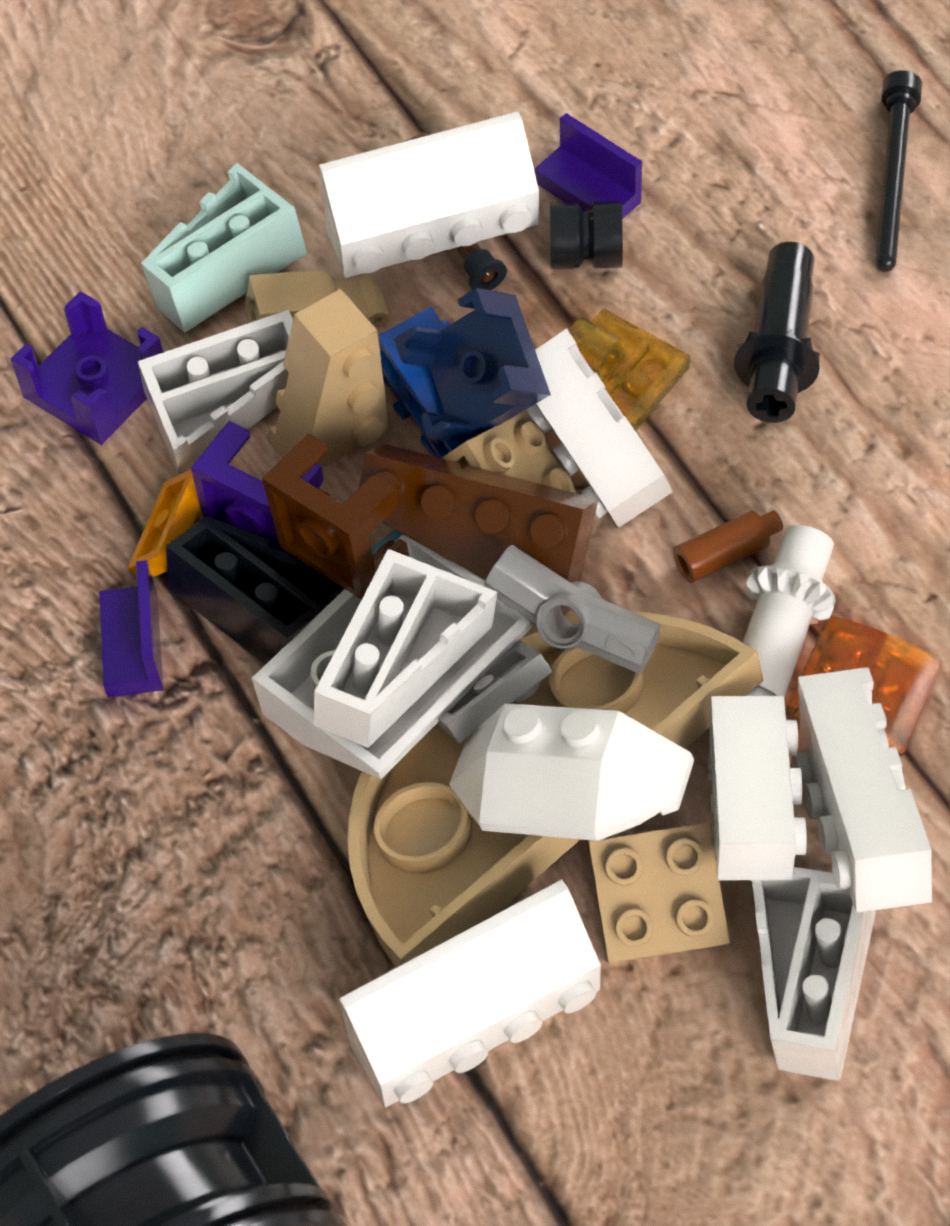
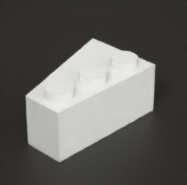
(398, 645)

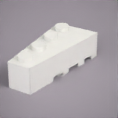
(860, 793)

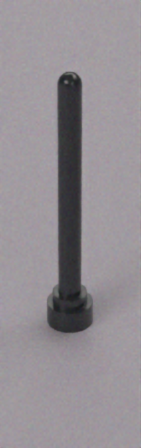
(900, 96)

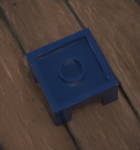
(479, 366)

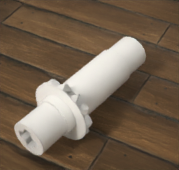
(787, 602)

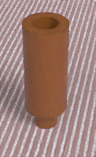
(726, 544)

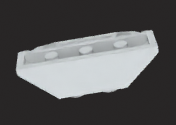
(568, 772)

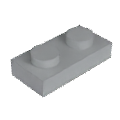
(507, 681)

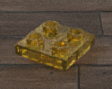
(629, 362)

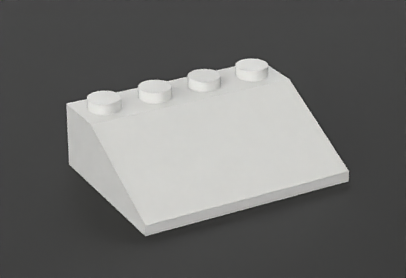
(290, 678)

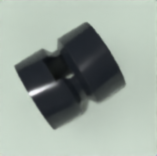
(586, 235)

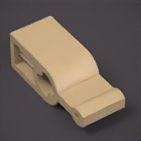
(297, 290)

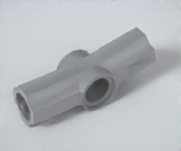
(603, 626)

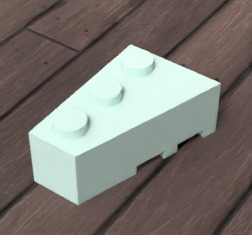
(210, 259)

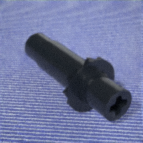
(778, 355)

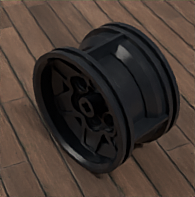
(156, 1140)

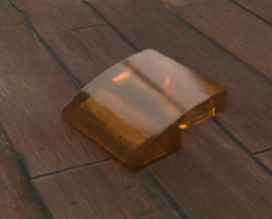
(898, 669)

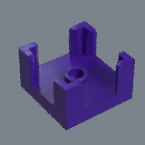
(90, 376)
(233, 494)

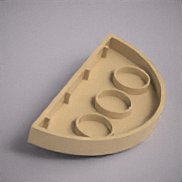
(422, 856)

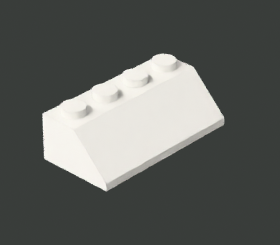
(430, 194)
(472, 995)

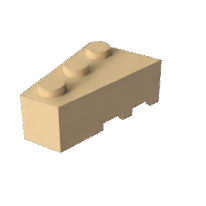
(332, 381)

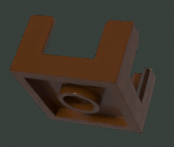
(322, 530)

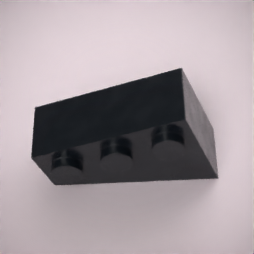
(246, 585)

